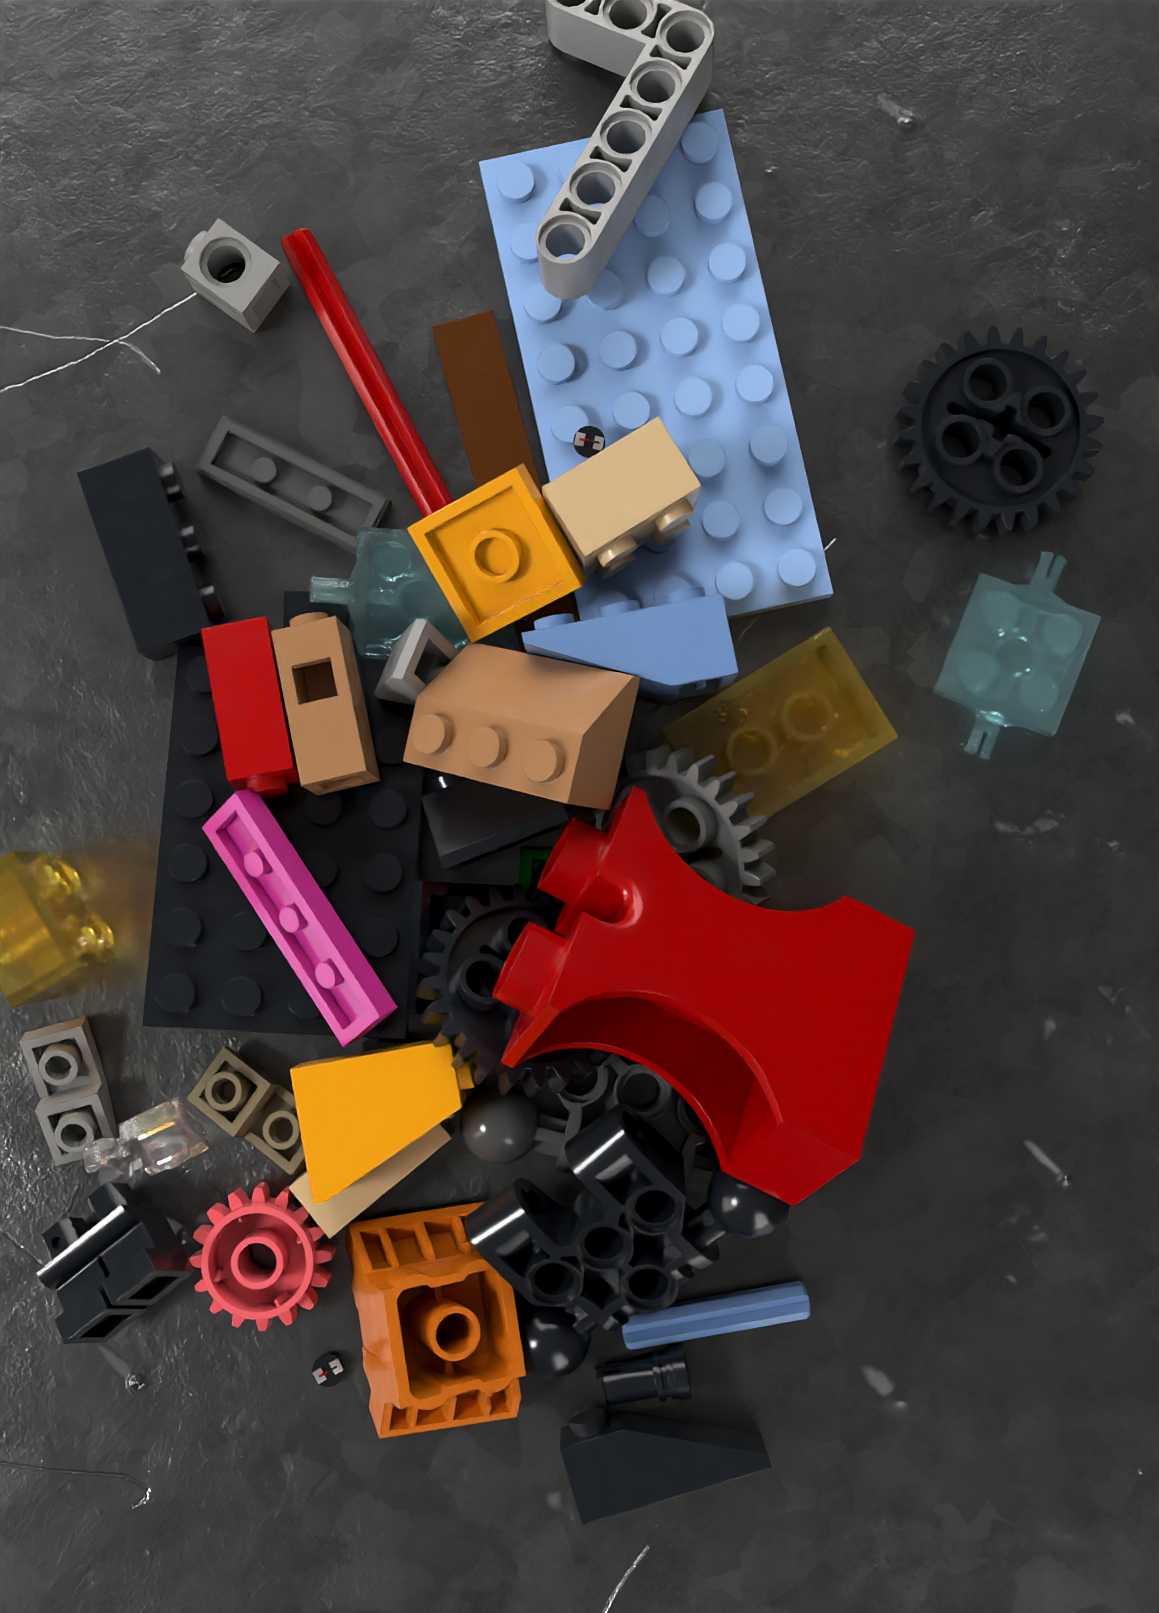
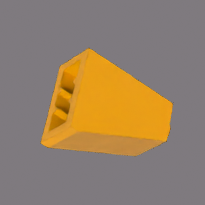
(371, 1106)

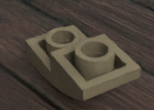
(252, 1106)

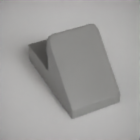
(414, 662)

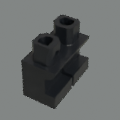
(114, 1267)

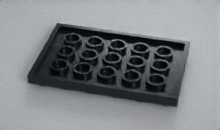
(362, 844)

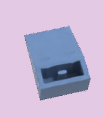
(673, 647)

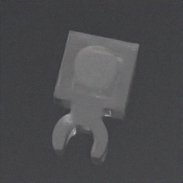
(150, 1140)

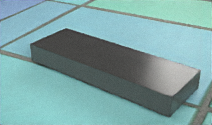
(290, 484)

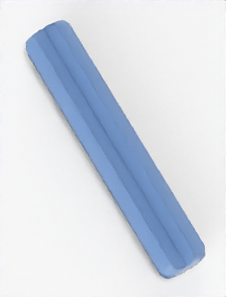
(718, 1315)

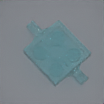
(389, 592)
(1016, 655)

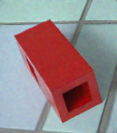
(250, 707)

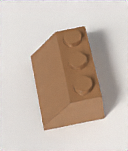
(525, 724)

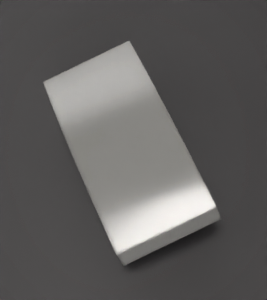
(71, 1088)

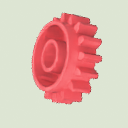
(242, 1285)

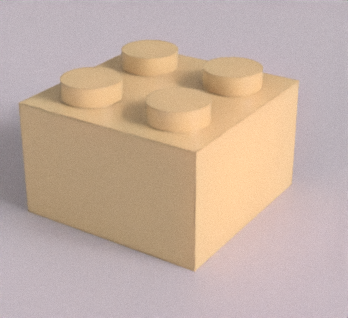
(624, 499)

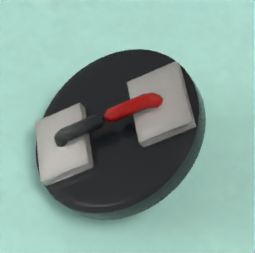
(589, 441)
(328, 1370)

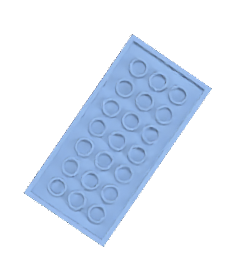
(674, 336)

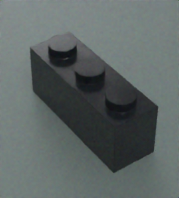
(152, 552)

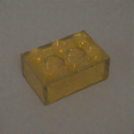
(787, 725)

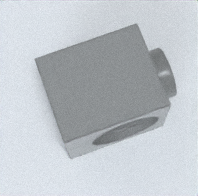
(252, 294)

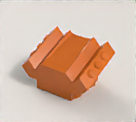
(433, 1323)

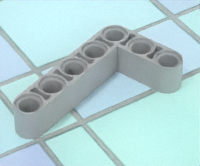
(668, 68)

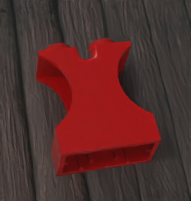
(741, 1007)

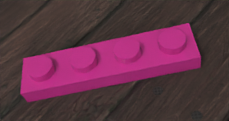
(298, 916)

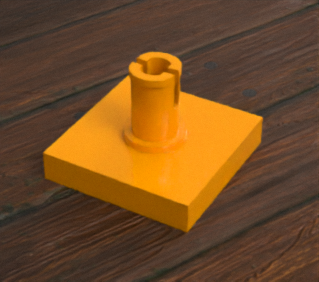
(498, 553)

